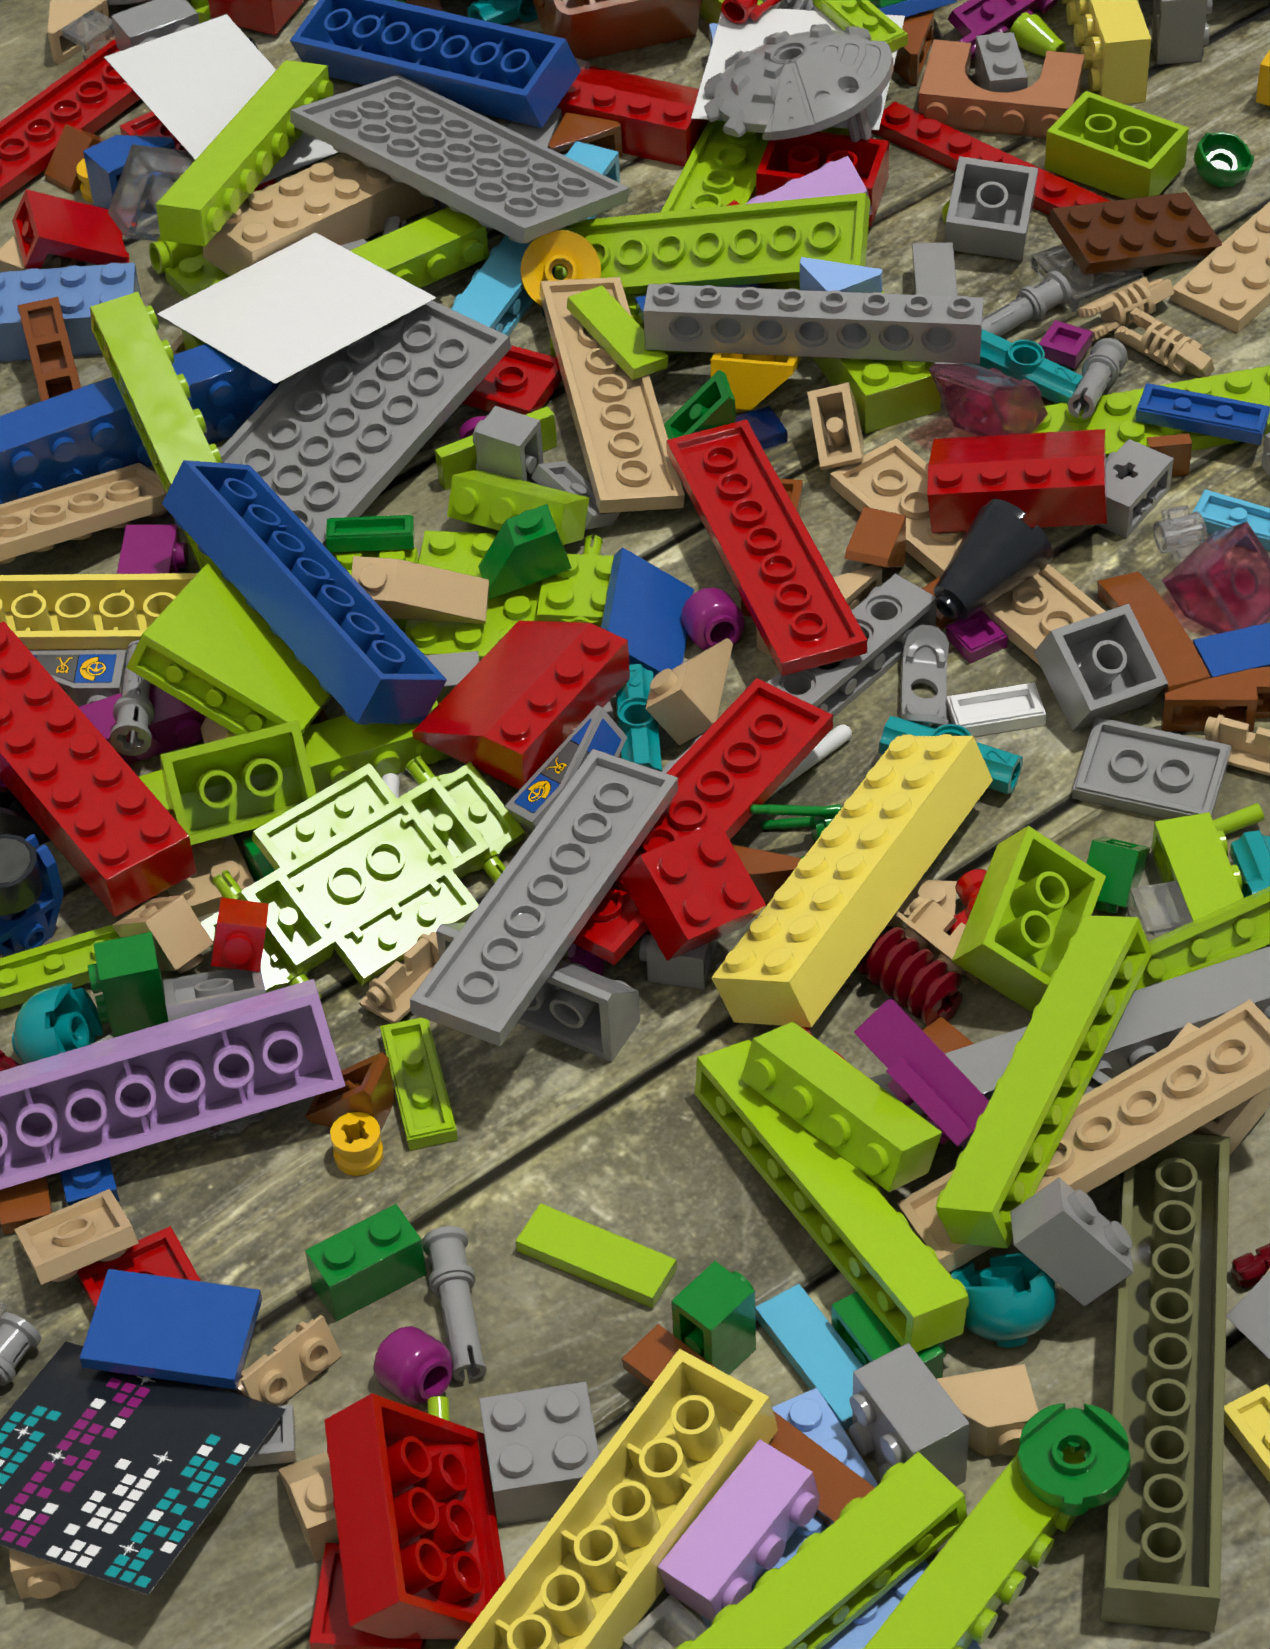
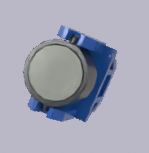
(28, 894)

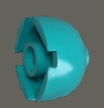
(55, 1023)
(1007, 1299)

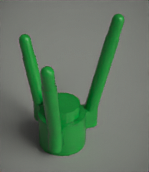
(819, 817)

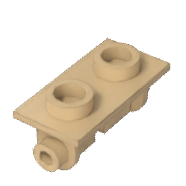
(1248, 749)
(929, 927)
(392, 991)
(292, 1365)

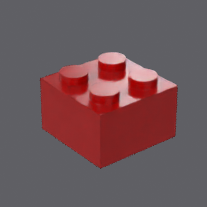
(692, 891)

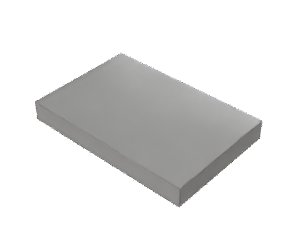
(1150, 770)

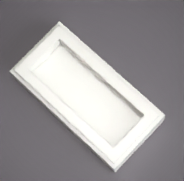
(997, 709)

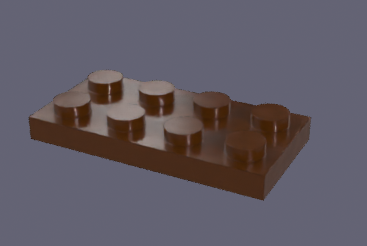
(1134, 233)

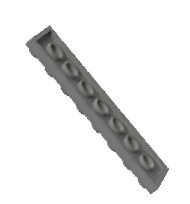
(544, 898)

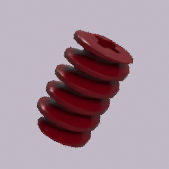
(912, 976)

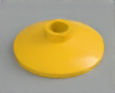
(553, 250)

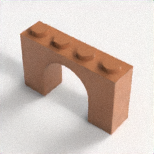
(960, 104)

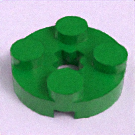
(1074, 1486)

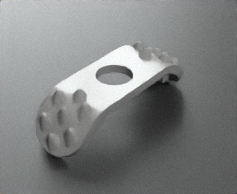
(925, 662)

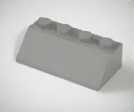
(575, 1005)

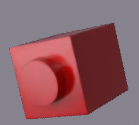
(240, 934)

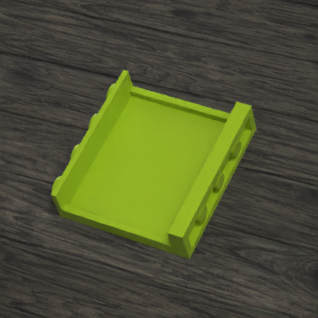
(226, 660)

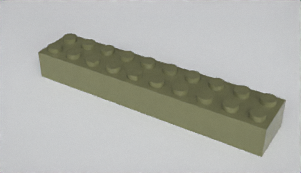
(1170, 1390)

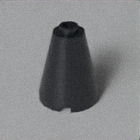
(991, 560)

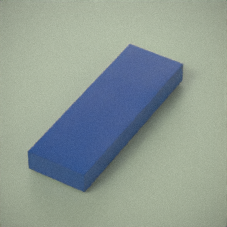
(1203, 414)

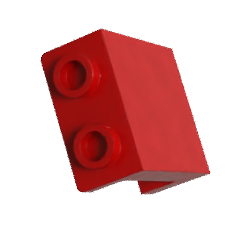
(66, 229)

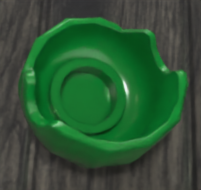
(1222, 159)

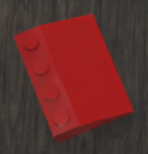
(650, 111)
(1045, 474)
(527, 697)
(412, 1520)

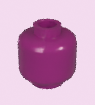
(712, 617)
(413, 1365)

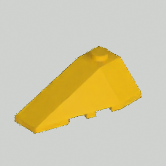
(753, 375)

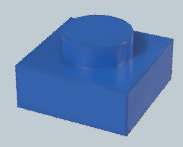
(88, 1181)

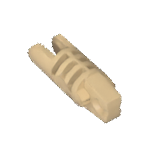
(1118, 305)
(1166, 346)

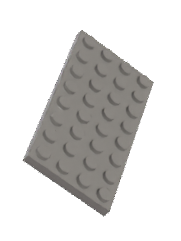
(460, 158)
(361, 414)

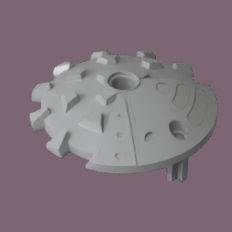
(801, 84)

